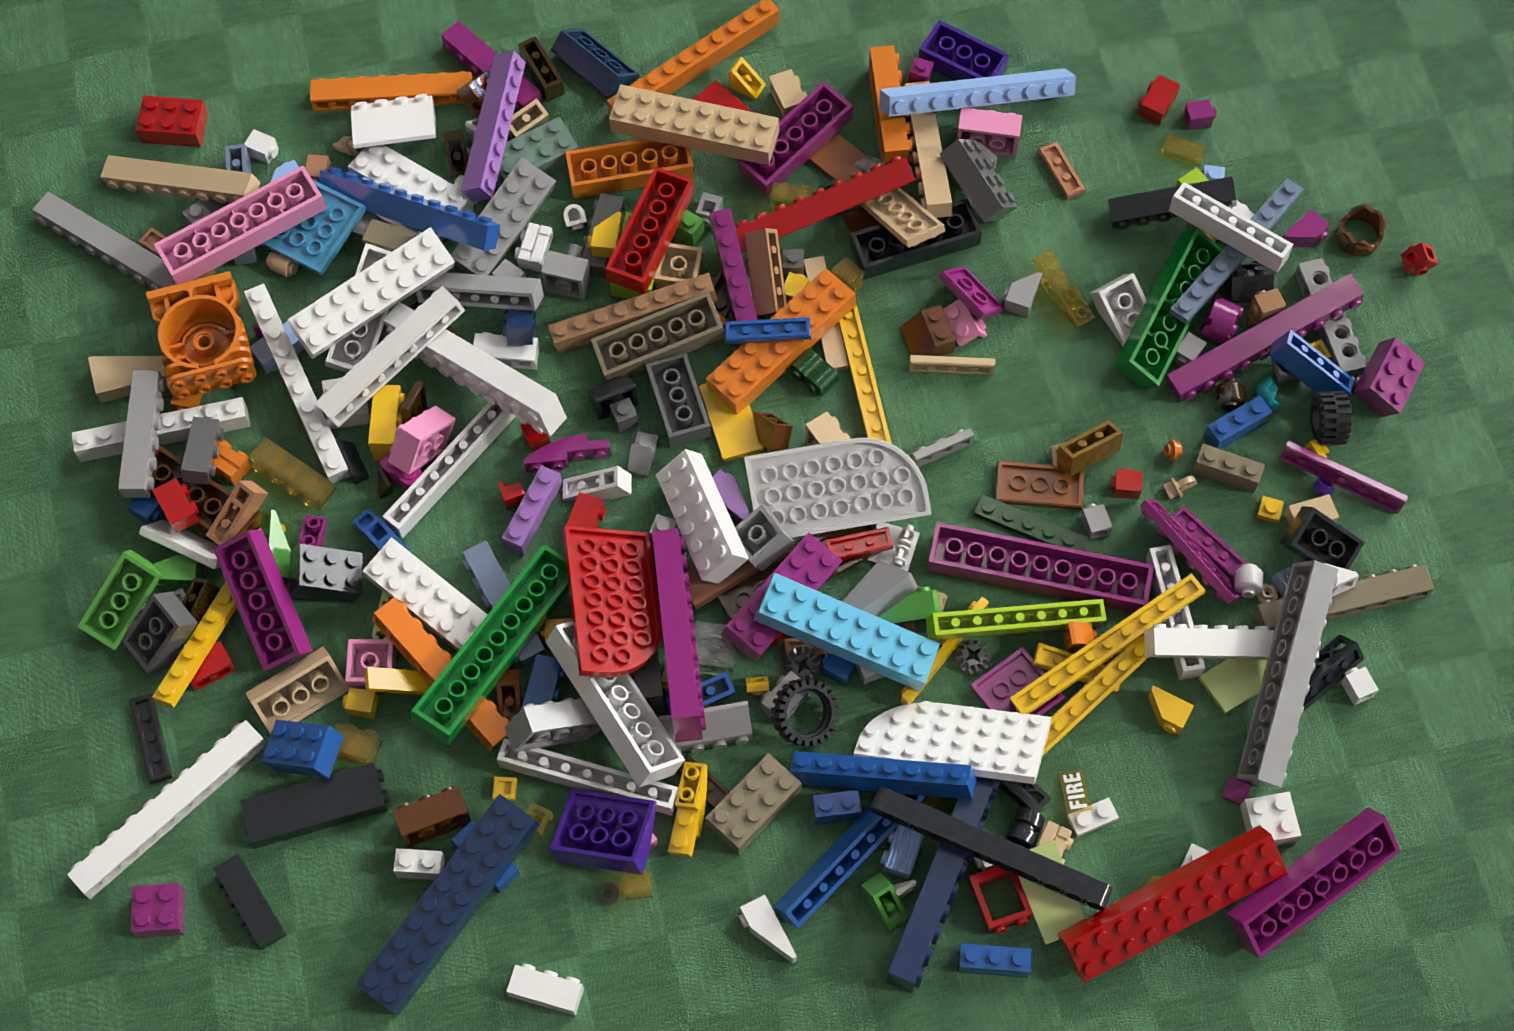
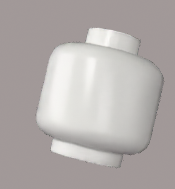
(1248, 580)

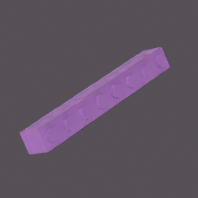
(493, 126)

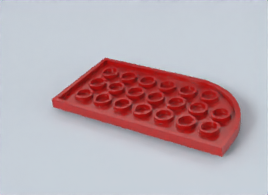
(612, 599)

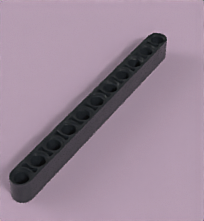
(991, 848)

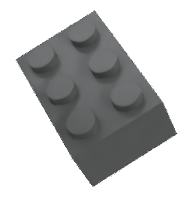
(159, 632)

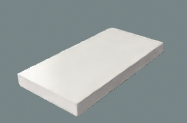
(182, 542)

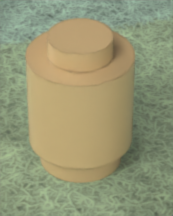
(281, 264)

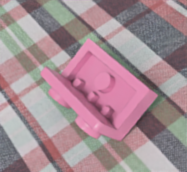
(963, 323)

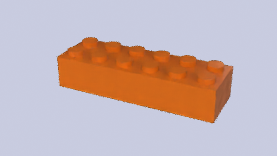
(891, 130)
(623, 165)

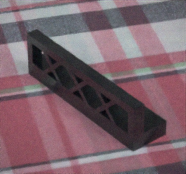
(1332, 671)
(1022, 796)

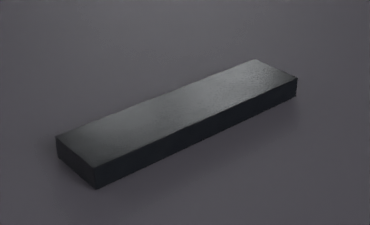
(151, 738)

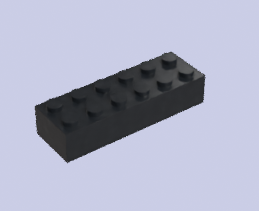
(881, 252)

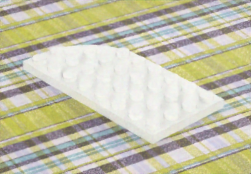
(837, 485)
(990, 740)

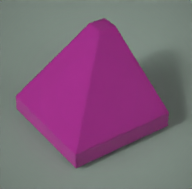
(1236, 790)

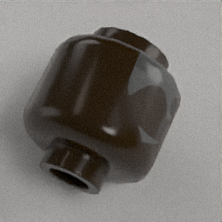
(1230, 395)

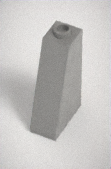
(881, 589)

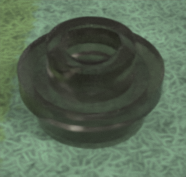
(607, 886)

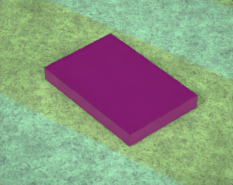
(971, 292)

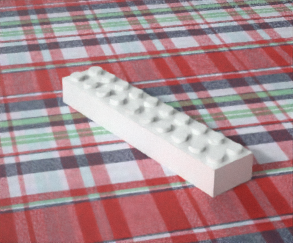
(487, 377)

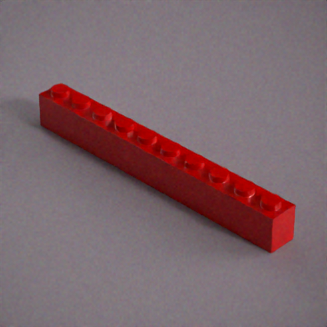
(832, 201)

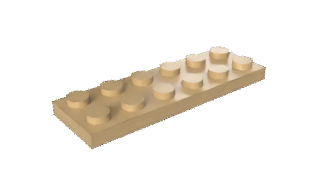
(904, 217)

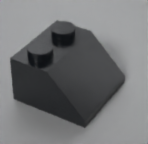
(611, 392)

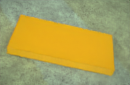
(733, 432)

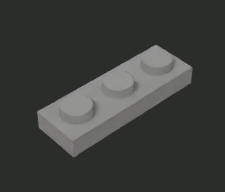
(943, 447)

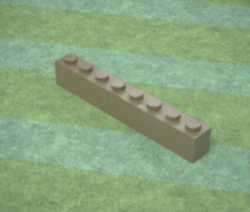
(1367, 595)

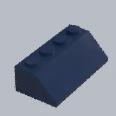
(593, 61)

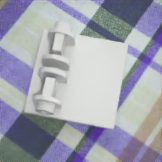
(904, 544)

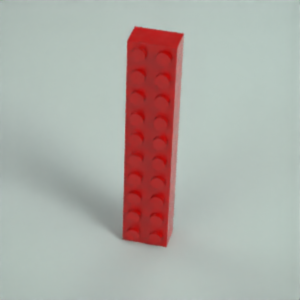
(1172, 903)

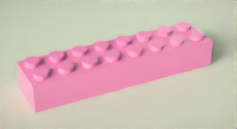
(241, 226)

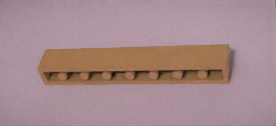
(582, 328)

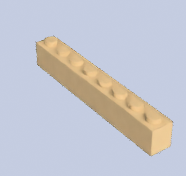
(929, 163)
(177, 179)

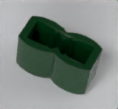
(814, 372)

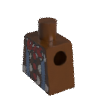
(474, 92)

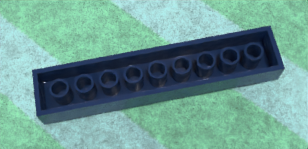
(936, 892)
(448, 904)

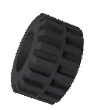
(1331, 418)

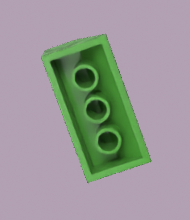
(120, 599)

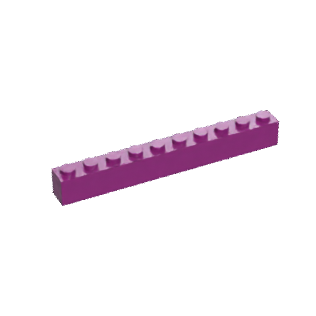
(1257, 342)

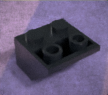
(1248, 281)

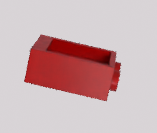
(992, 876)

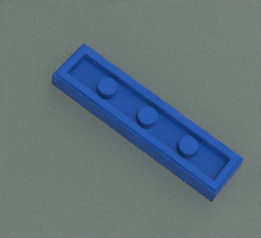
(767, 330)

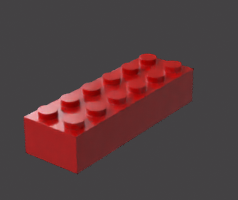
(650, 230)

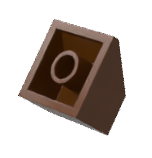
(928, 333)

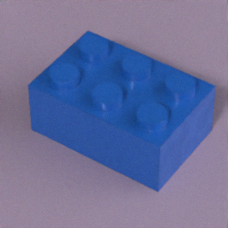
(302, 748)

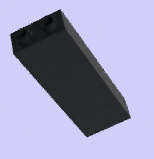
(314, 805)

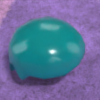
(1267, 390)

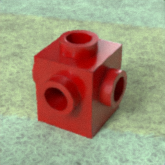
(1419, 259)

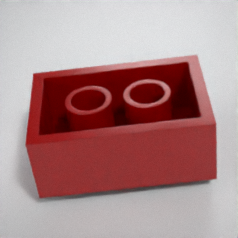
(172, 121)

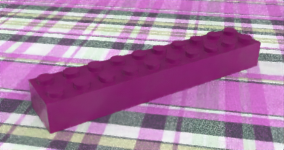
(1039, 567)
(679, 636)

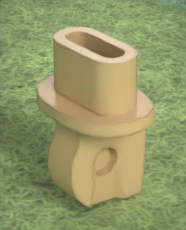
(345, 145)
(1175, 488)

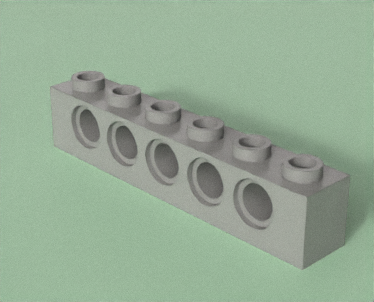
(1317, 271)

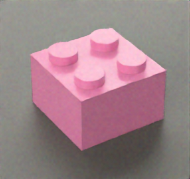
(368, 653)

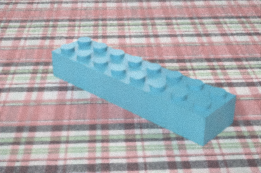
(847, 632)

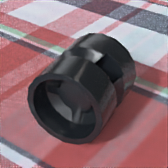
(1026, 826)

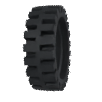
(829, 712)

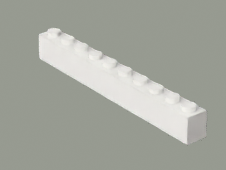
(297, 383)
(166, 809)

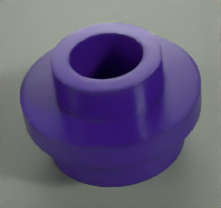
(1322, 487)

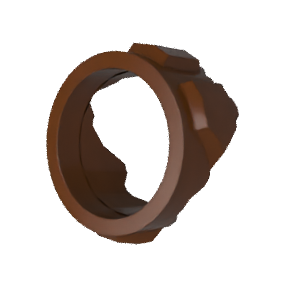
(1361, 247)

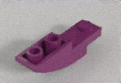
(575, 448)
(312, 533)

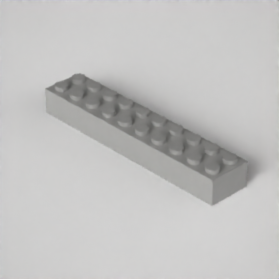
(1287, 674)

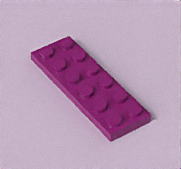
(1195, 555)

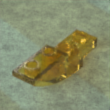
(1061, 290)

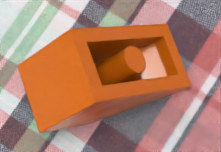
(1078, 635)

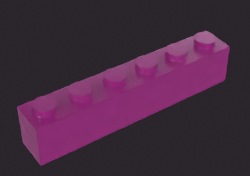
(479, 59)
(732, 265)

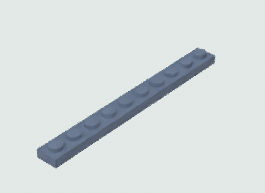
(1231, 258)

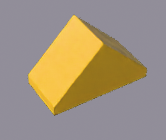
(745, 79)

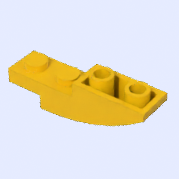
(691, 809)

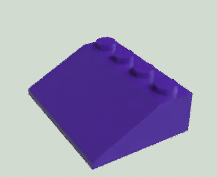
(605, 831)

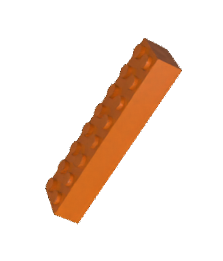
(759, 364)

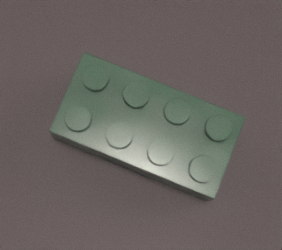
(541, 147)

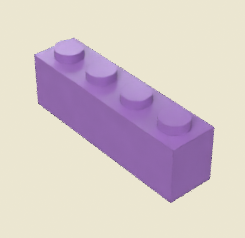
(532, 510)

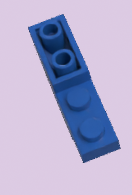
(375, 529)

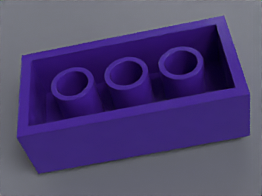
(962, 55)

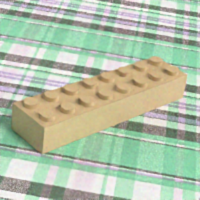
(694, 124)

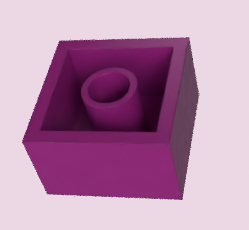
(157, 910)

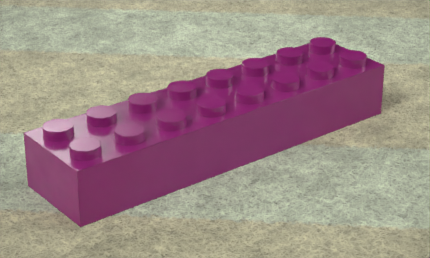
(1314, 882)

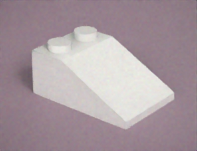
(1120, 304)

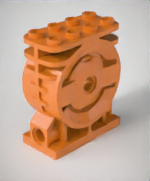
(190, 318)

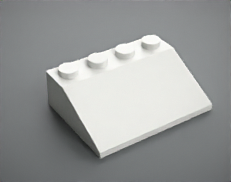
(393, 121)

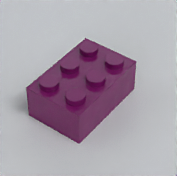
(1389, 377)

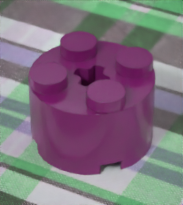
(1220, 320)

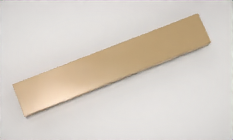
(832, 341)

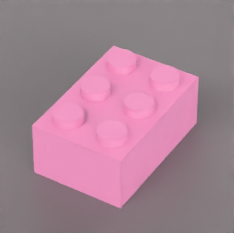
(993, 129)
(421, 439)

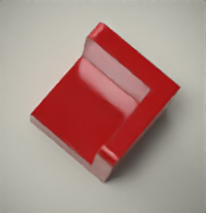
(511, 495)

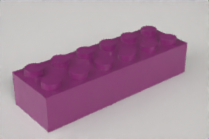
(800, 136)
(807, 564)
(263, 599)

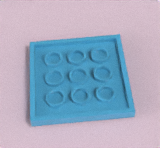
(319, 238)

